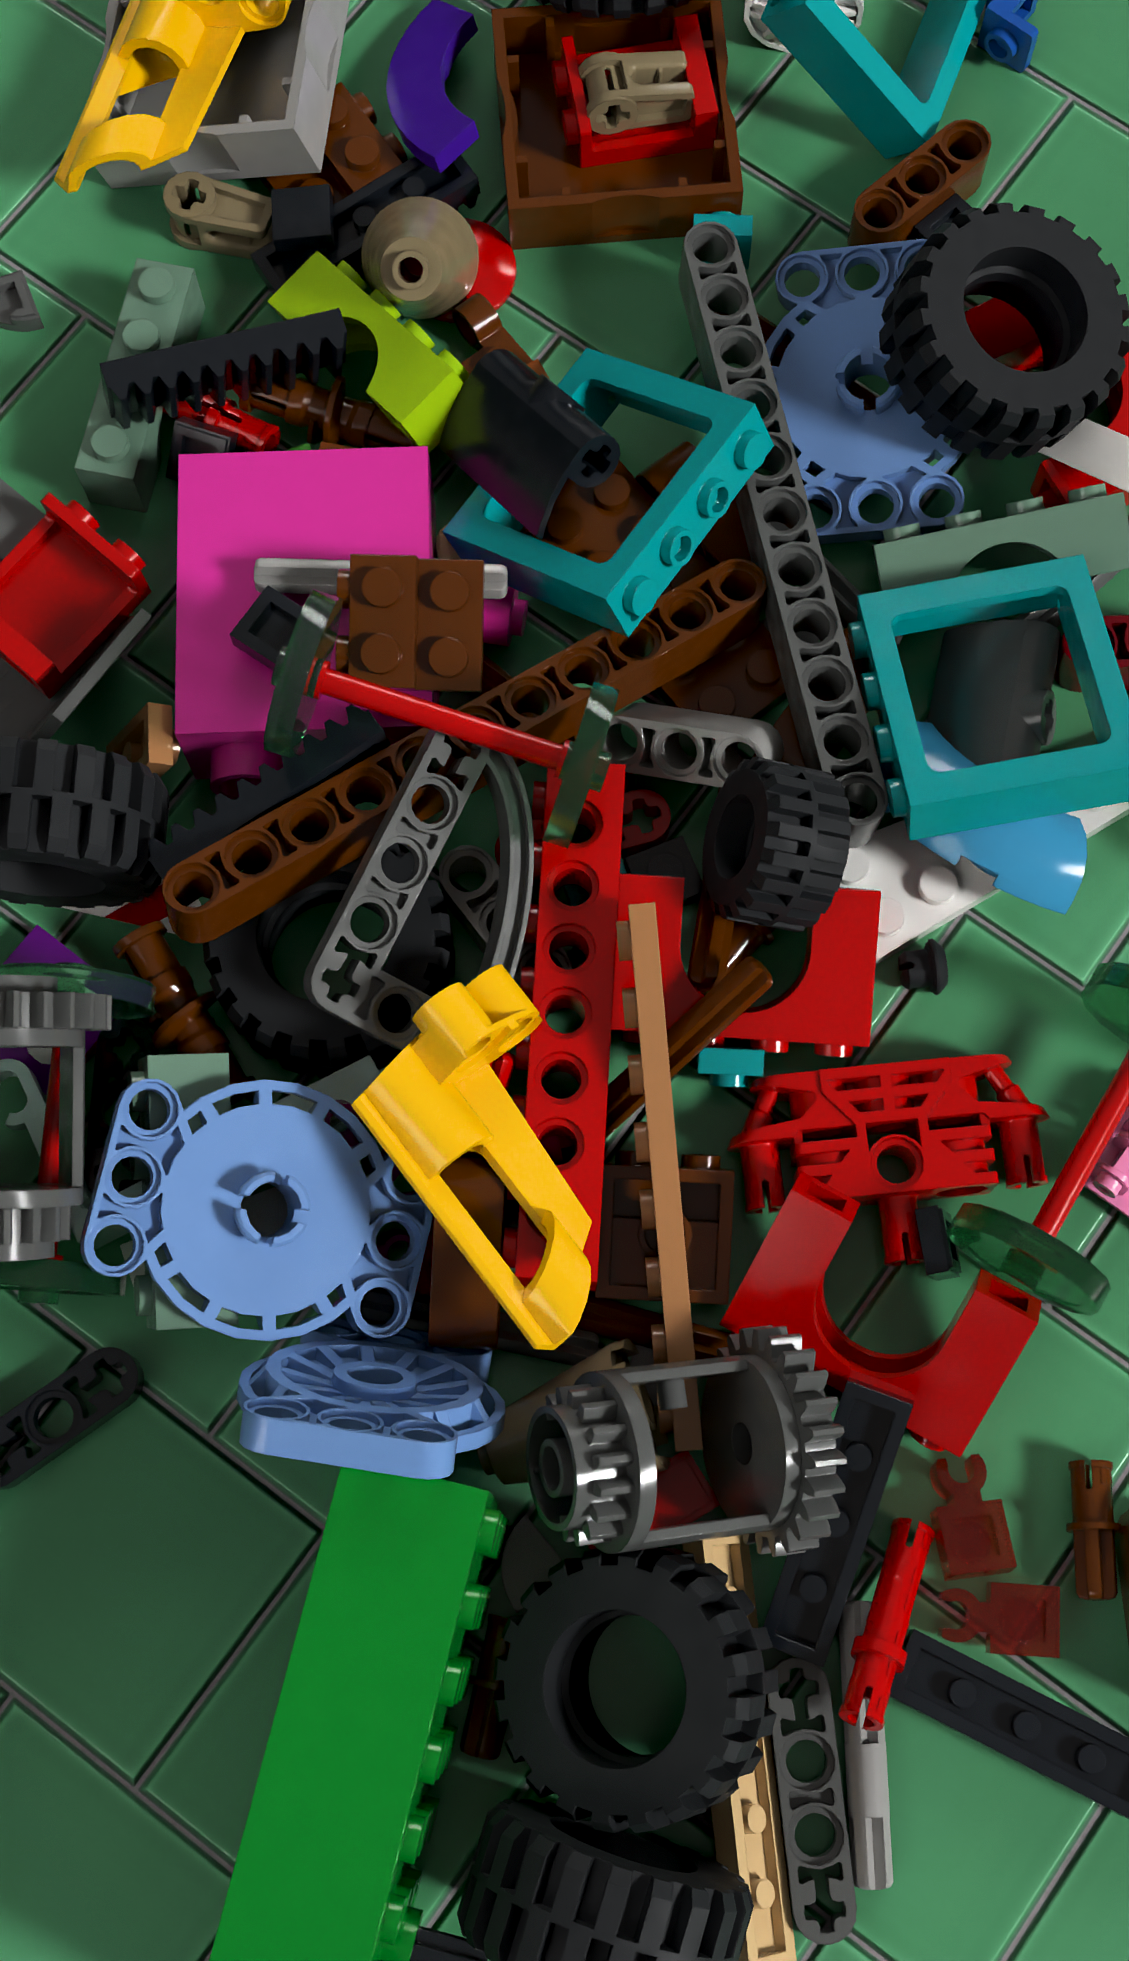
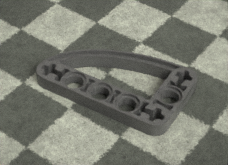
(396, 899)

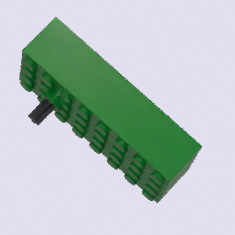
(364, 1729)

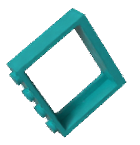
(887, 109)
(664, 540)
(1007, 789)

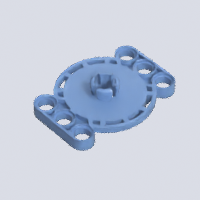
(830, 431)
(207, 1236)
(370, 1402)

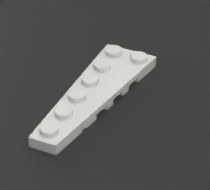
(923, 888)

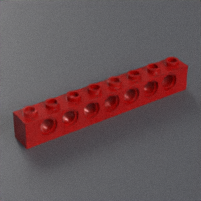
(582, 989)

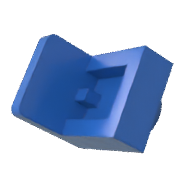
(1007, 33)

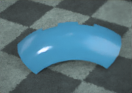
(1030, 858)

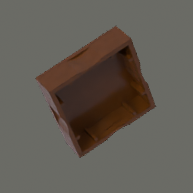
(641, 199)

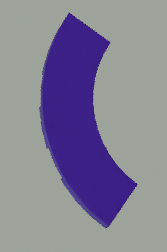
(416, 85)

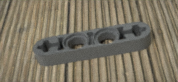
(817, 1796)

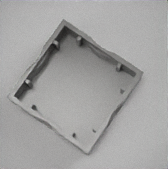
(267, 109)

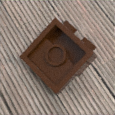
(353, 149)
(413, 622)
(707, 1224)

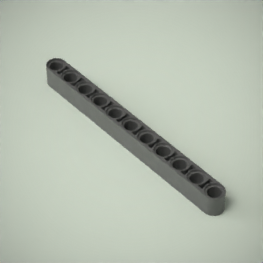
(791, 552)

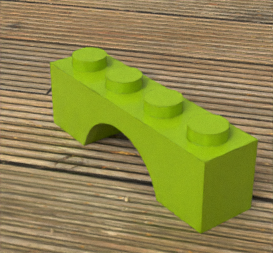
(410, 379)

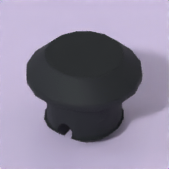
(924, 968)

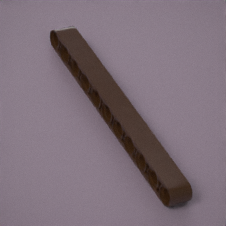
(544, 689)

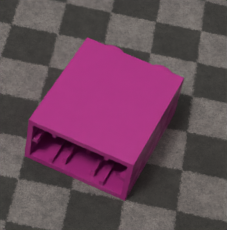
(276, 507)

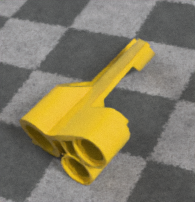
(151, 46)
(448, 1101)

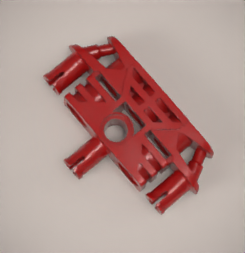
(885, 1101)

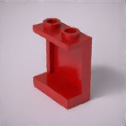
(643, 142)
(64, 594)

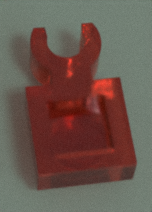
(968, 1531)
(1015, 1618)

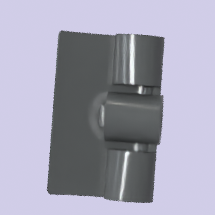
(996, 689)

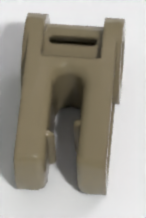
(639, 90)
(222, 220)

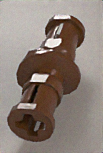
(327, 414)
(179, 1009)

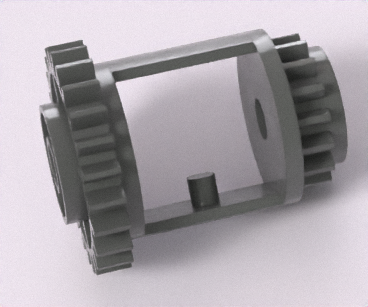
(41, 1017)
(762, 1442)

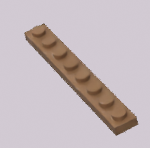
(657, 1144)

